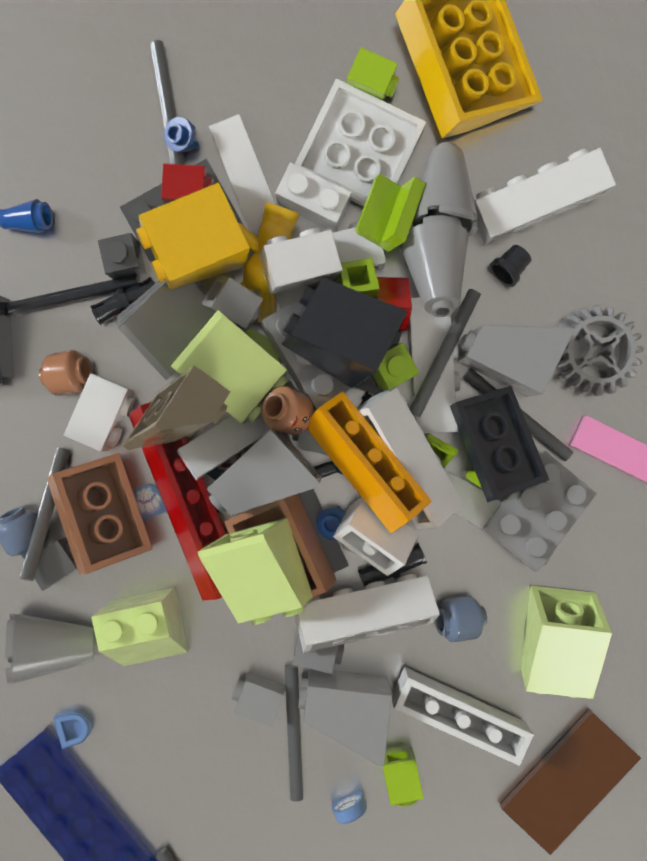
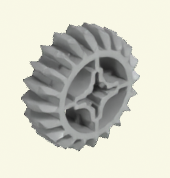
(619, 335)

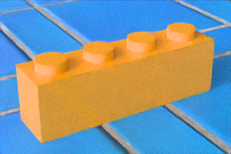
(367, 462)

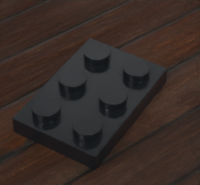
(499, 443)

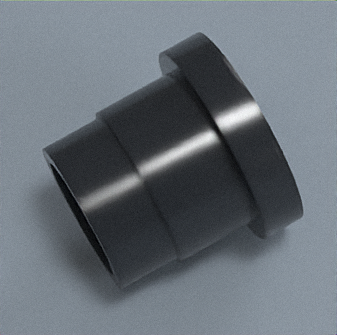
(510, 265)

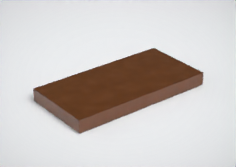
(570, 782)

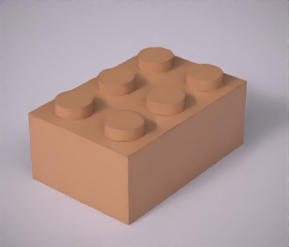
(99, 513)
(315, 563)

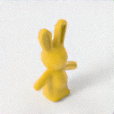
(275, 222)

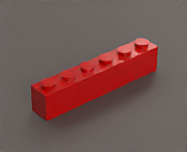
(186, 504)

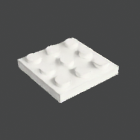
(358, 140)

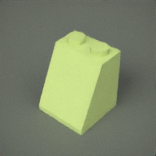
(236, 364)
(258, 572)
(141, 628)
(564, 642)

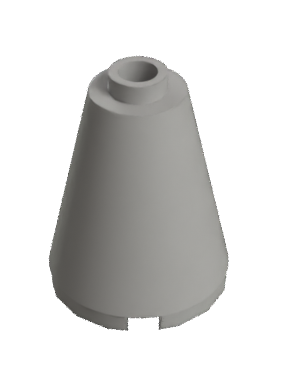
(447, 188)
(437, 262)
(45, 647)

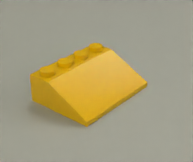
(467, 61)

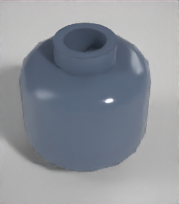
(16, 530)
(461, 619)

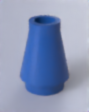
(28, 216)

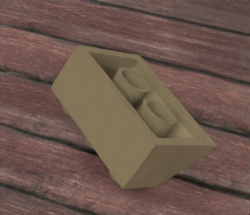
(180, 410)

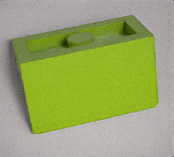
(389, 211)

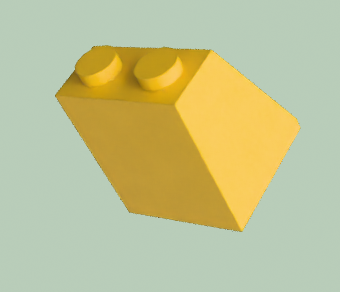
(193, 238)

